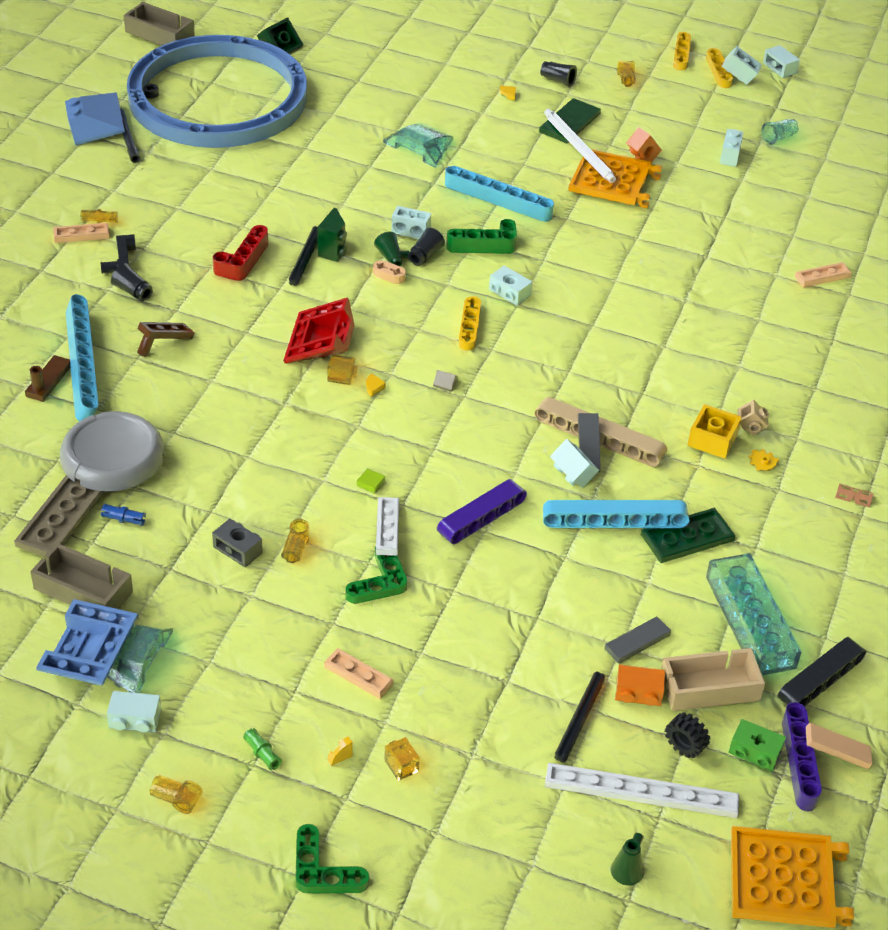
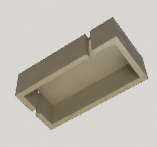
(157, 24)
(80, 578)

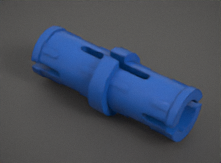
(123, 514)

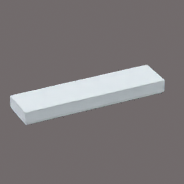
(387, 526)

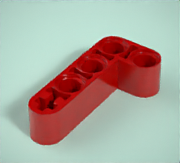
(239, 264)

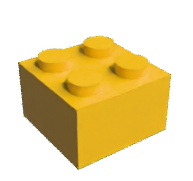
(714, 431)

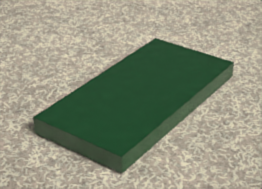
(575, 115)
(702, 532)

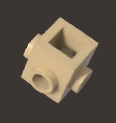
(753, 417)

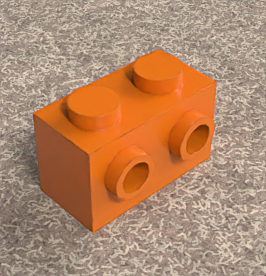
(640, 685)

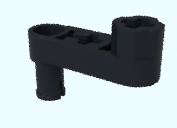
(124, 244)

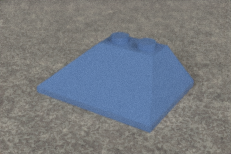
(94, 117)
(89, 642)

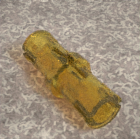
(99, 216)

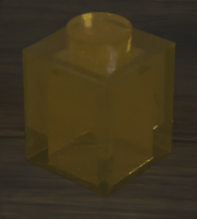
(341, 369)
(401, 758)

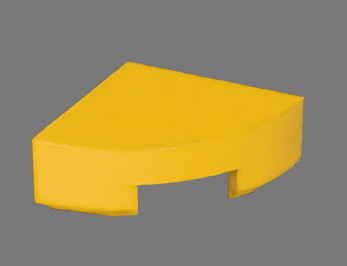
(508, 91)
(374, 384)
(342, 752)

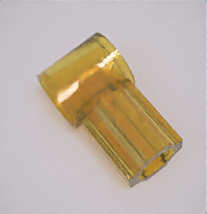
(626, 71)
(296, 541)
(181, 795)

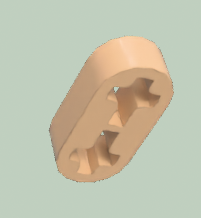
(389, 272)

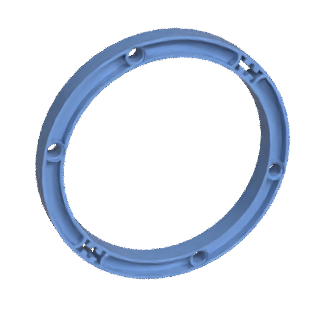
(217, 135)

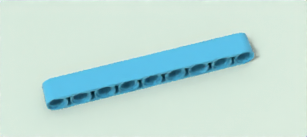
(81, 357)

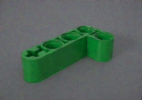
(483, 240)

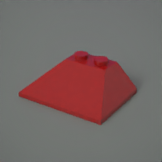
(321, 332)

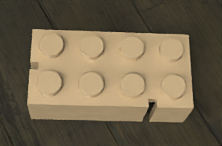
(704, 681)

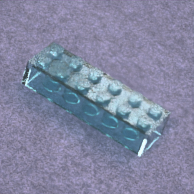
(753, 613)

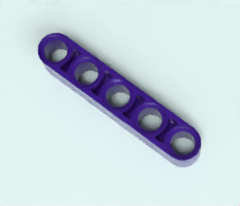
(481, 511)
(801, 758)

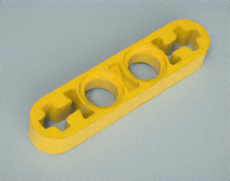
(682, 51)
(715, 60)
(469, 323)

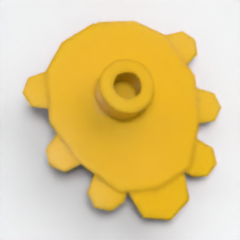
(763, 460)

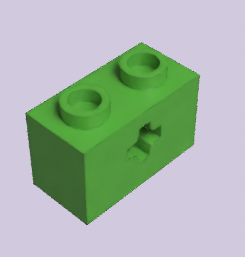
(757, 745)

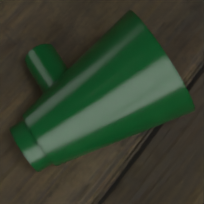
(389, 248)
(628, 864)

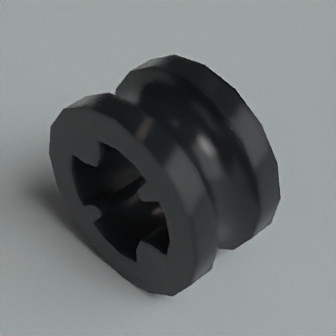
(151, 91)

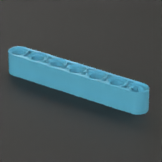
(499, 193)
(615, 514)

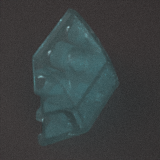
(421, 140)
(137, 656)

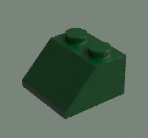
(281, 35)
(332, 237)

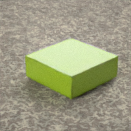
(370, 480)

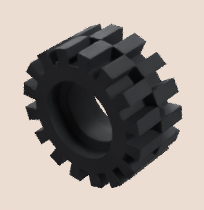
(687, 735)

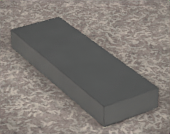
(589, 436)
(637, 639)

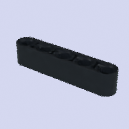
(822, 673)

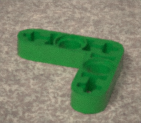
(386, 581)
(313, 870)

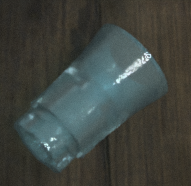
(778, 130)

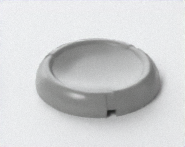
(112, 451)

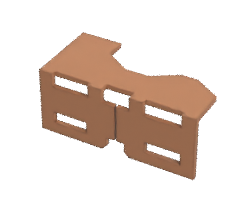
(850, 495)

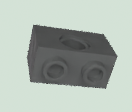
(237, 542)

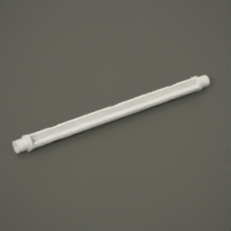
(583, 149)

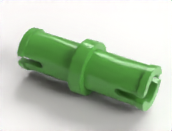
(262, 749)

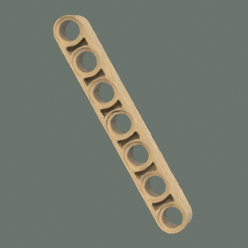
(611, 435)

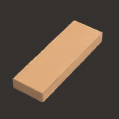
(81, 232)
(823, 274)
(358, 673)
(838, 745)

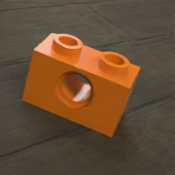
(643, 146)

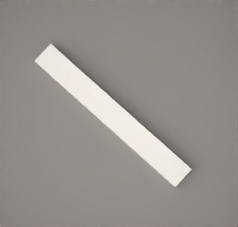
(642, 790)

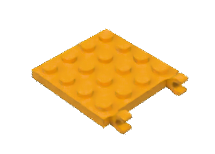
(629, 175)
(786, 877)

